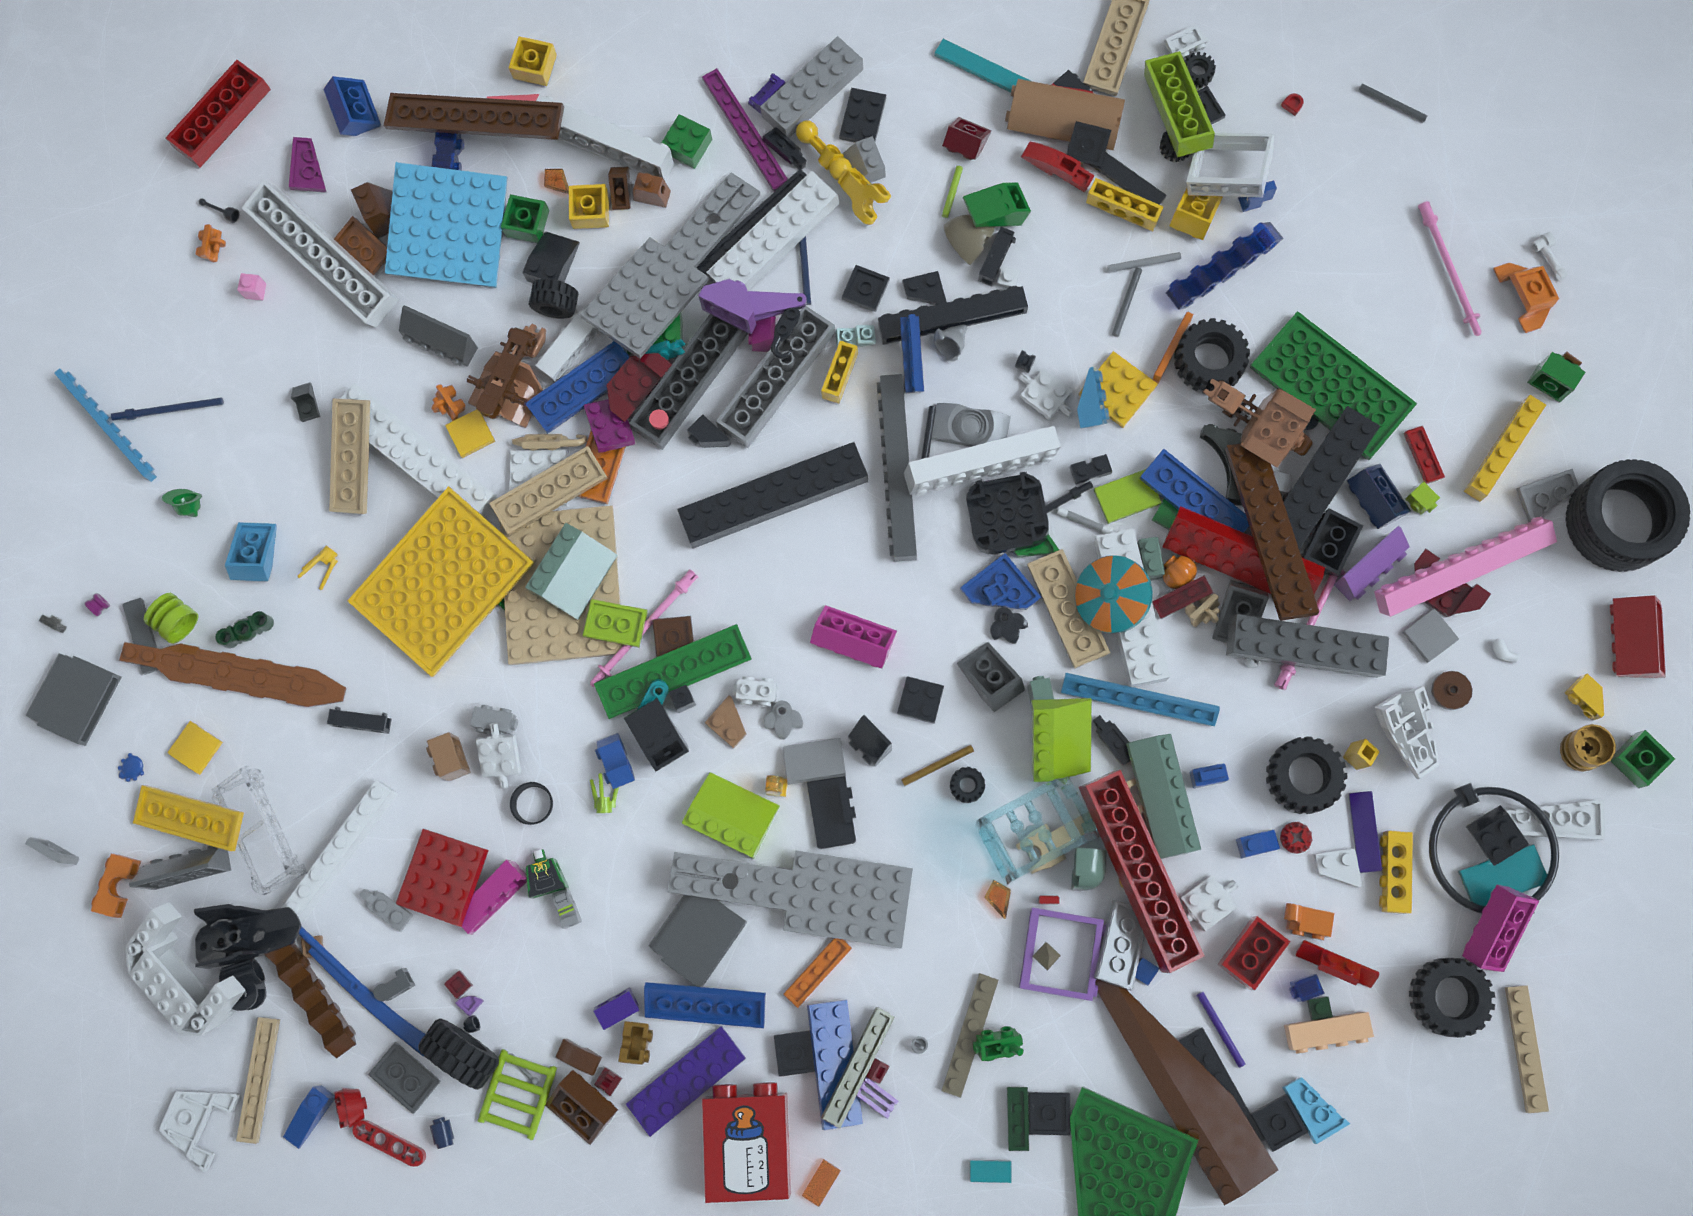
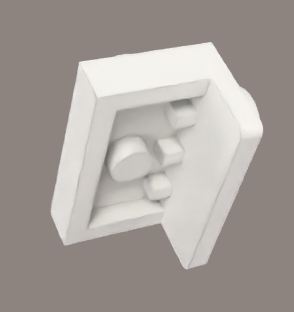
(1186, 41)

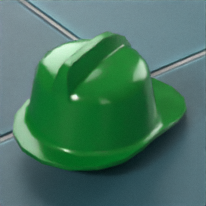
(183, 501)

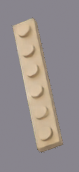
(1526, 1049)
(258, 1080)

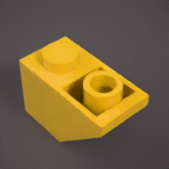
(1588, 696)

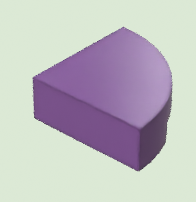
(469, 1004)

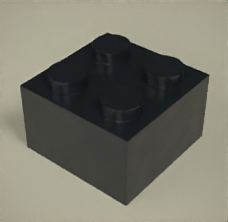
(1497, 835)

